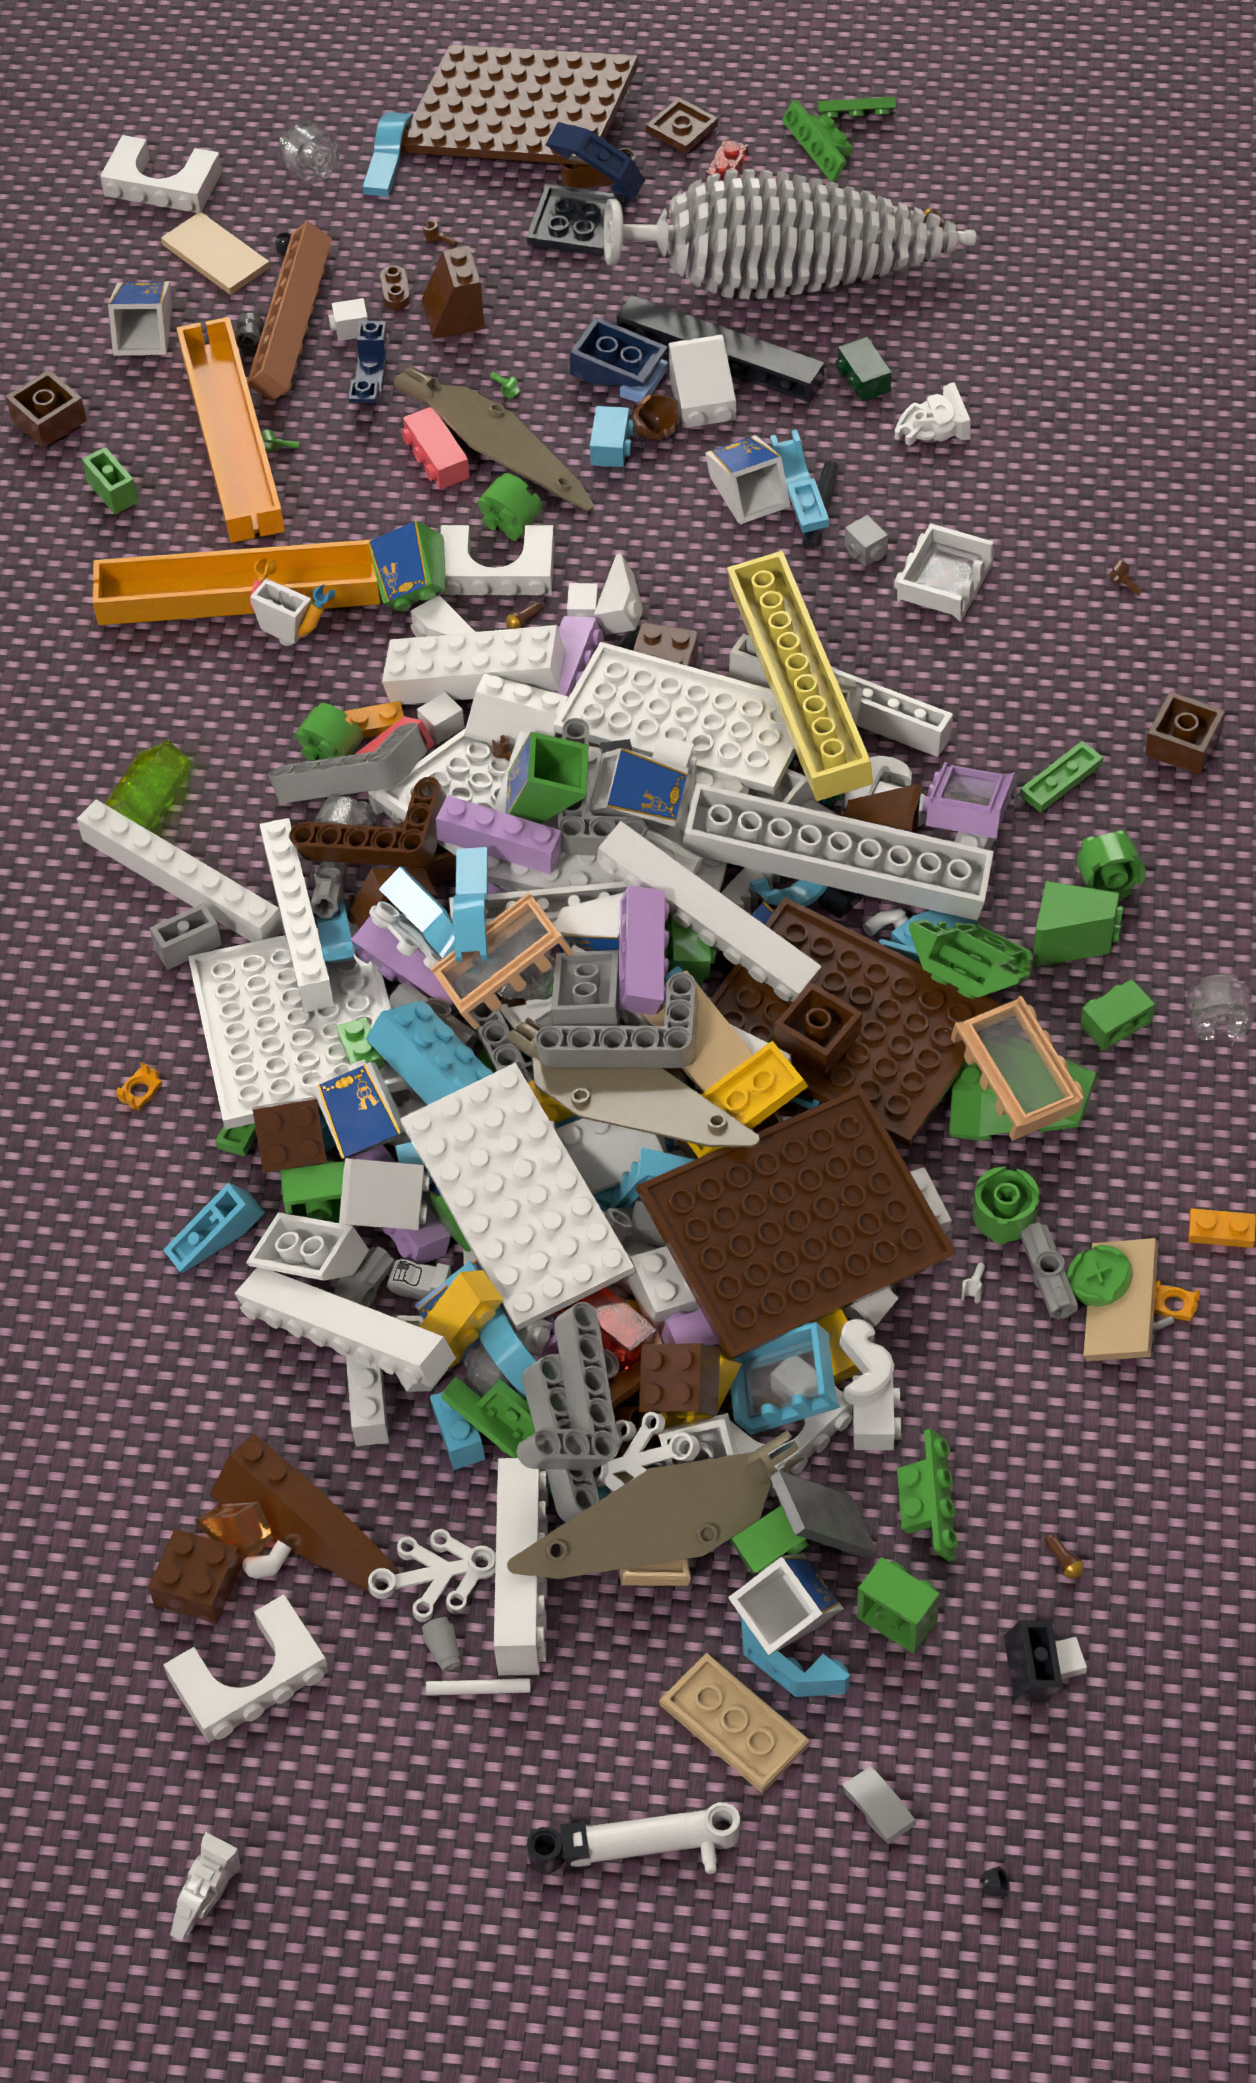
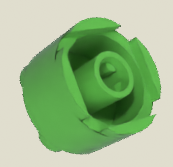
(509, 506)
(328, 734)
(1111, 863)
(1005, 1204)

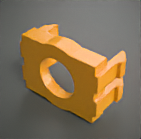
(141, 1076)
(1189, 1299)

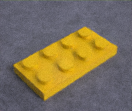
(754, 1090)

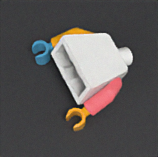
(282, 610)

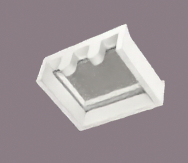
(945, 570)

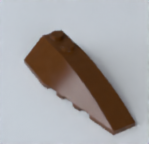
(299, 1513)

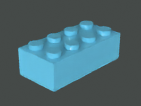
(425, 1051)

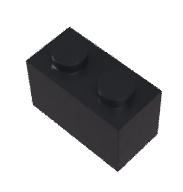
(1033, 1661)

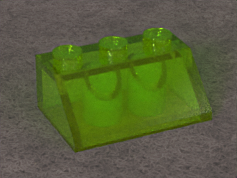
(150, 784)

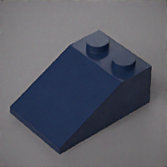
(614, 355)

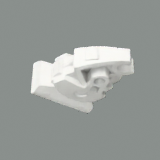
(935, 419)
(204, 1883)

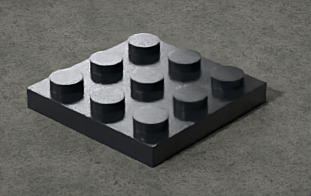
(570, 219)

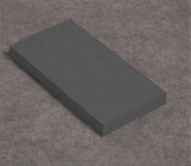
(823, 1514)

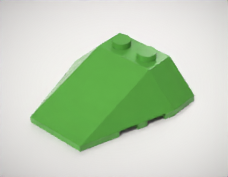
(969, 957)
(975, 1113)

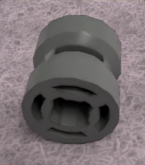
(249, 331)

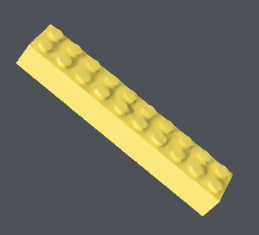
(800, 676)

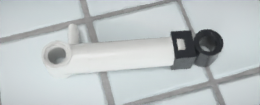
(633, 1838)

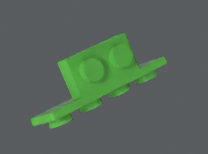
(819, 139)
(497, 1414)
(927, 1496)

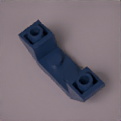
(599, 154)
(371, 363)

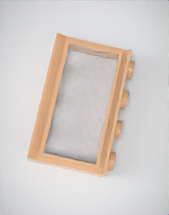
(514, 942)
(1020, 1067)

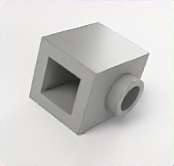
(866, 541)

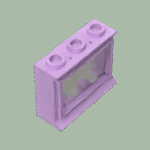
(968, 800)

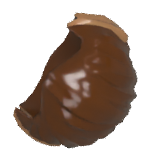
(656, 417)

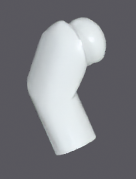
(883, 918)
(266, 1565)

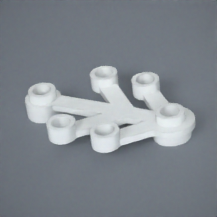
(409, 936)
(636, 1458)
(437, 1571)

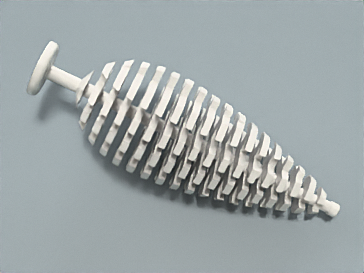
(783, 234)

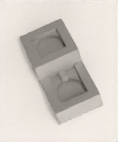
(879, 1804)

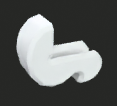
(886, 770)
(870, 1359)

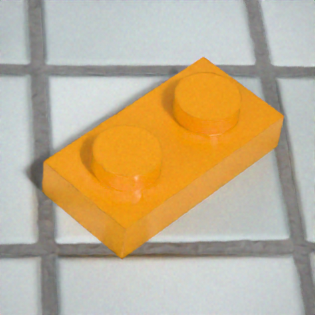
(376, 718)
(1221, 1228)

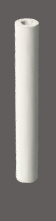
(478, 1686)

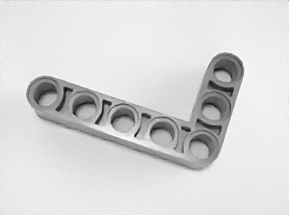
(352, 772)
(582, 832)
(629, 1039)
(500, 1051)
(545, 1393)
(589, 1404)

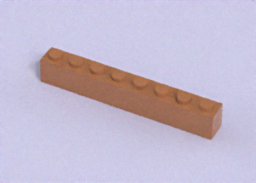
(290, 312)

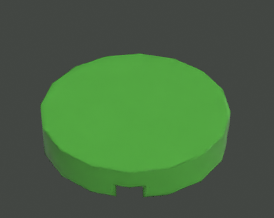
(1100, 1275)

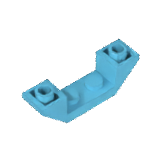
(821, 1679)

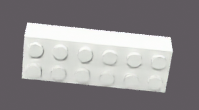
(455, 663)
(519, 1599)

